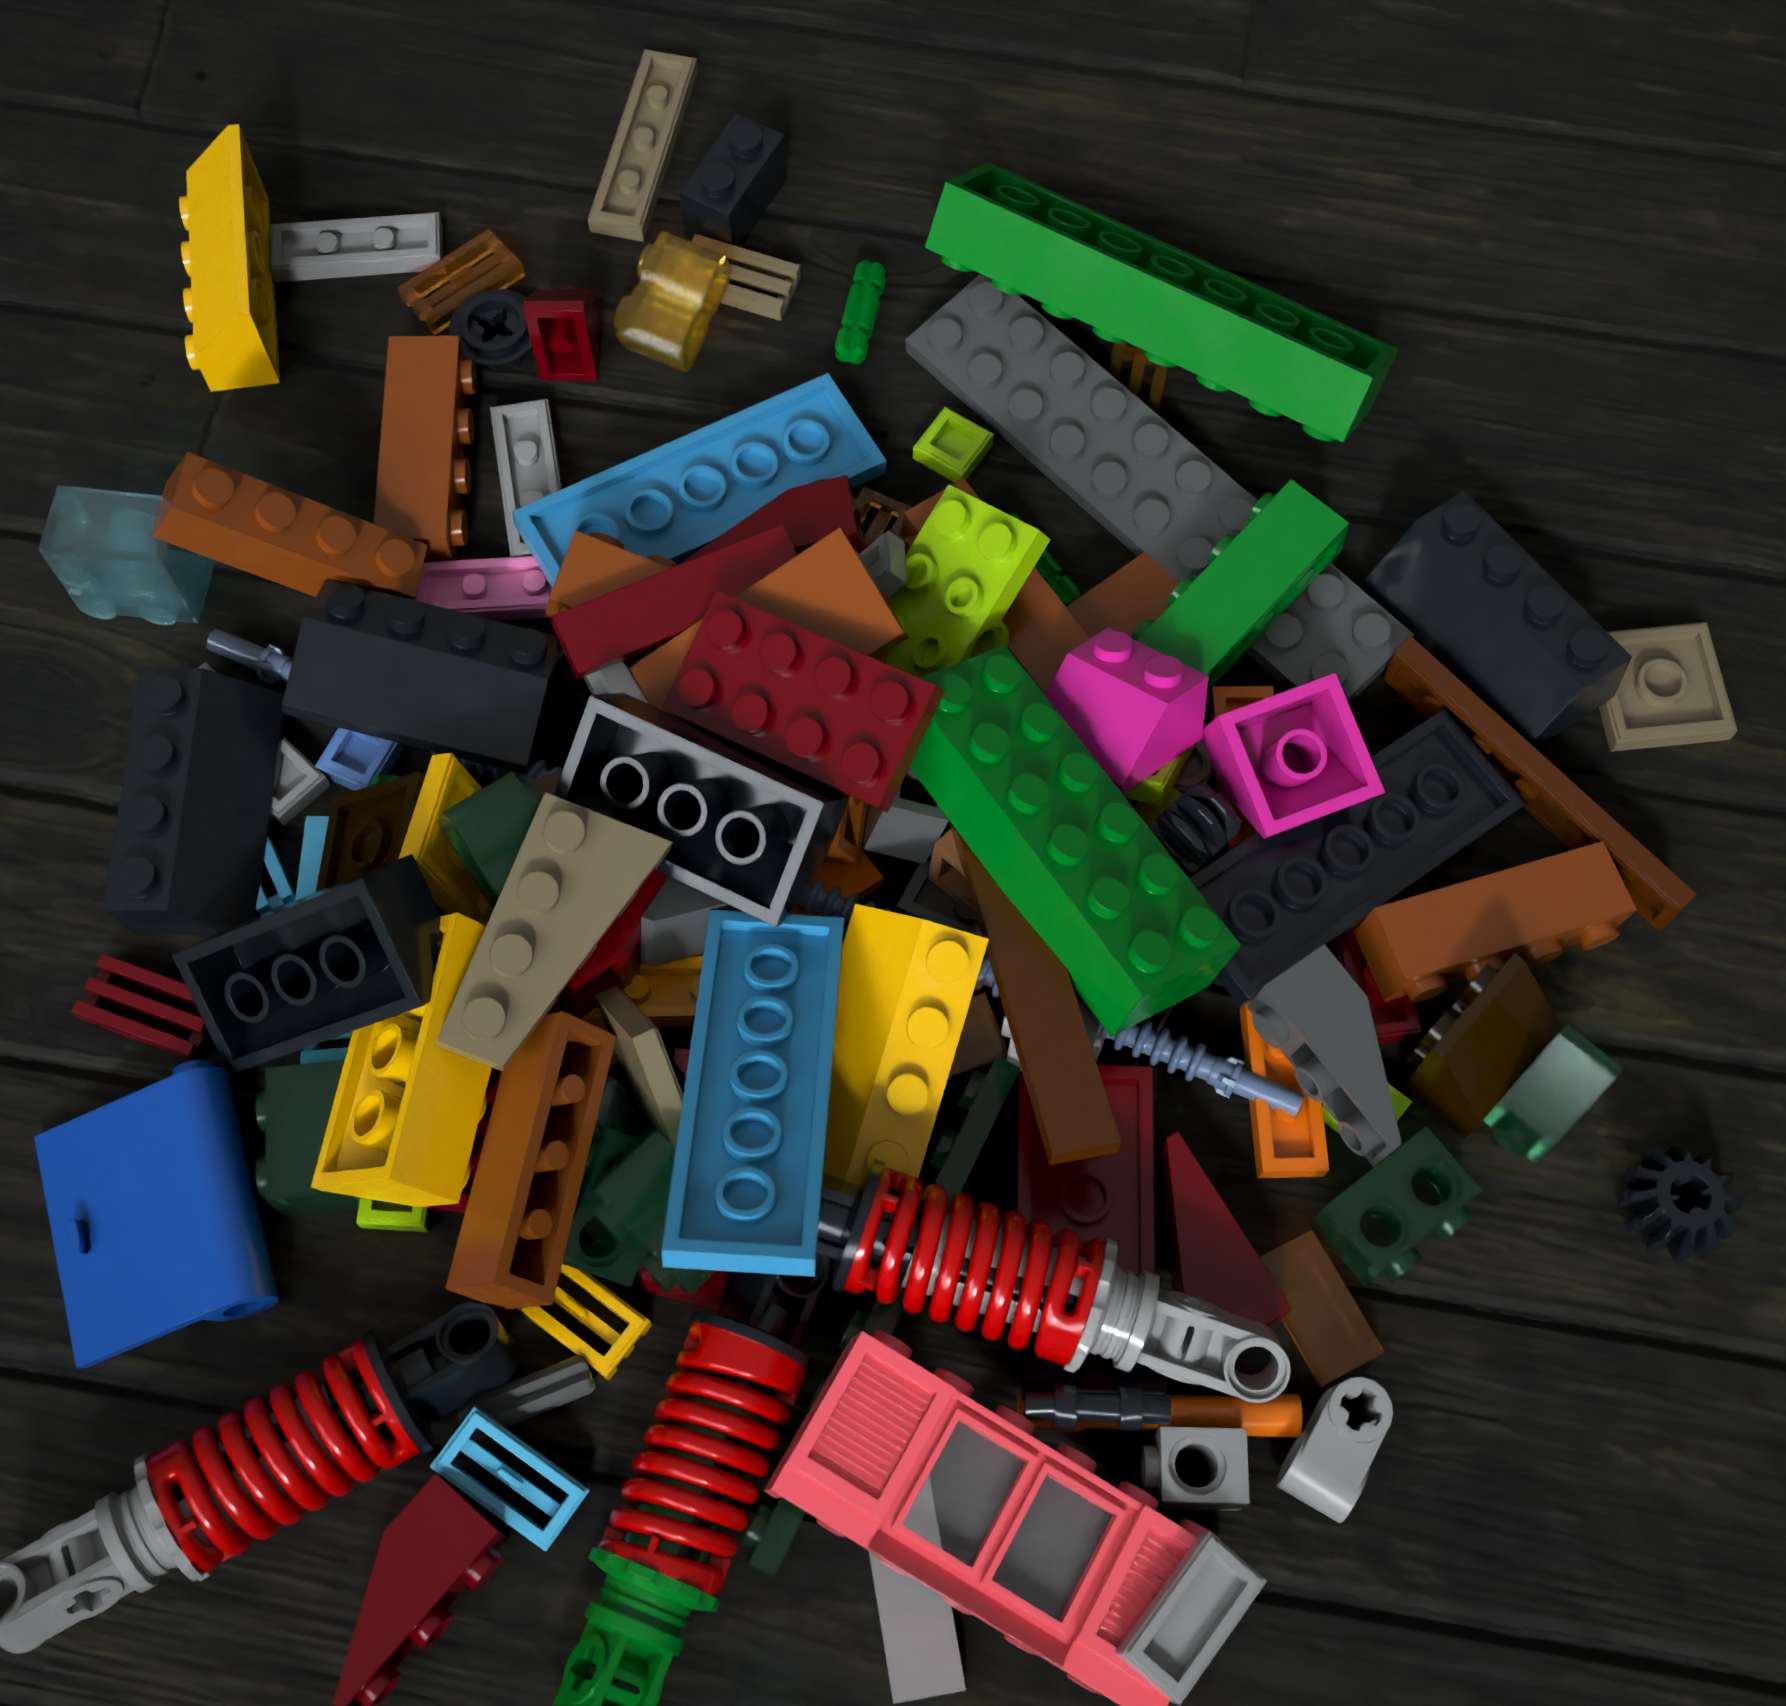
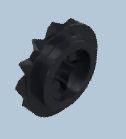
(491, 310)

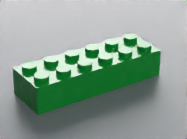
(1066, 844)

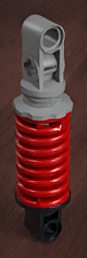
(1033, 1281)
(255, 1472)

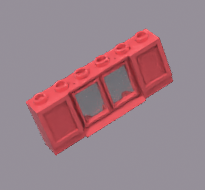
(983, 1512)

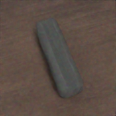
(533, 1393)

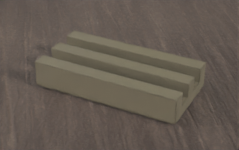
(759, 272)

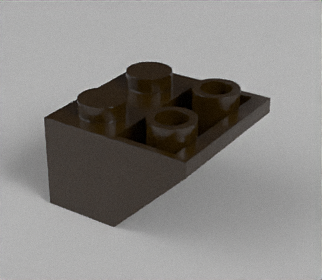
(1481, 1046)

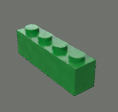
(1247, 582)

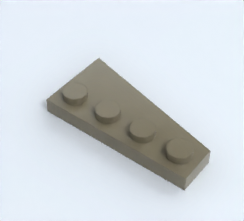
(552, 912)

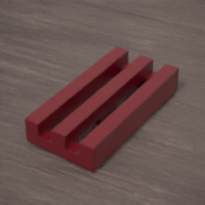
(102, 988)

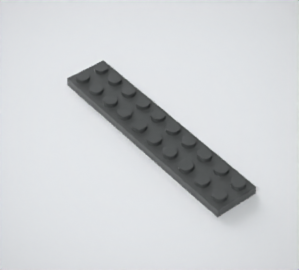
(1136, 473)

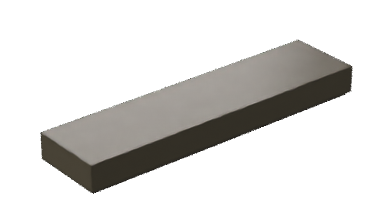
(643, 145)

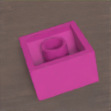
(1129, 705)
(1292, 757)

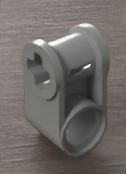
(1330, 1458)

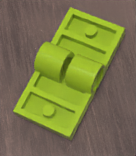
(961, 582)

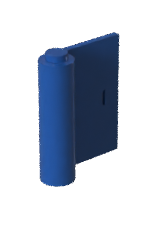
(155, 1214)

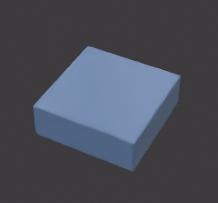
(357, 758)

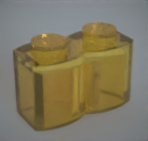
(673, 301)

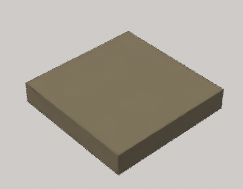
(1668, 691)
(643, 1062)

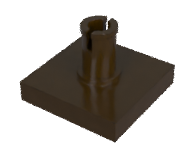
(367, 828)

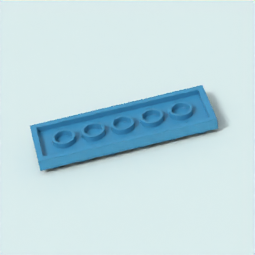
(707, 480)
(756, 1097)

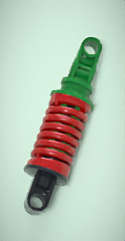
(686, 1485)

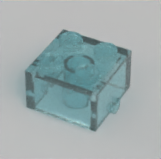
(113, 566)

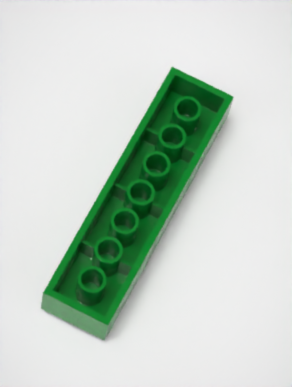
(1160, 301)

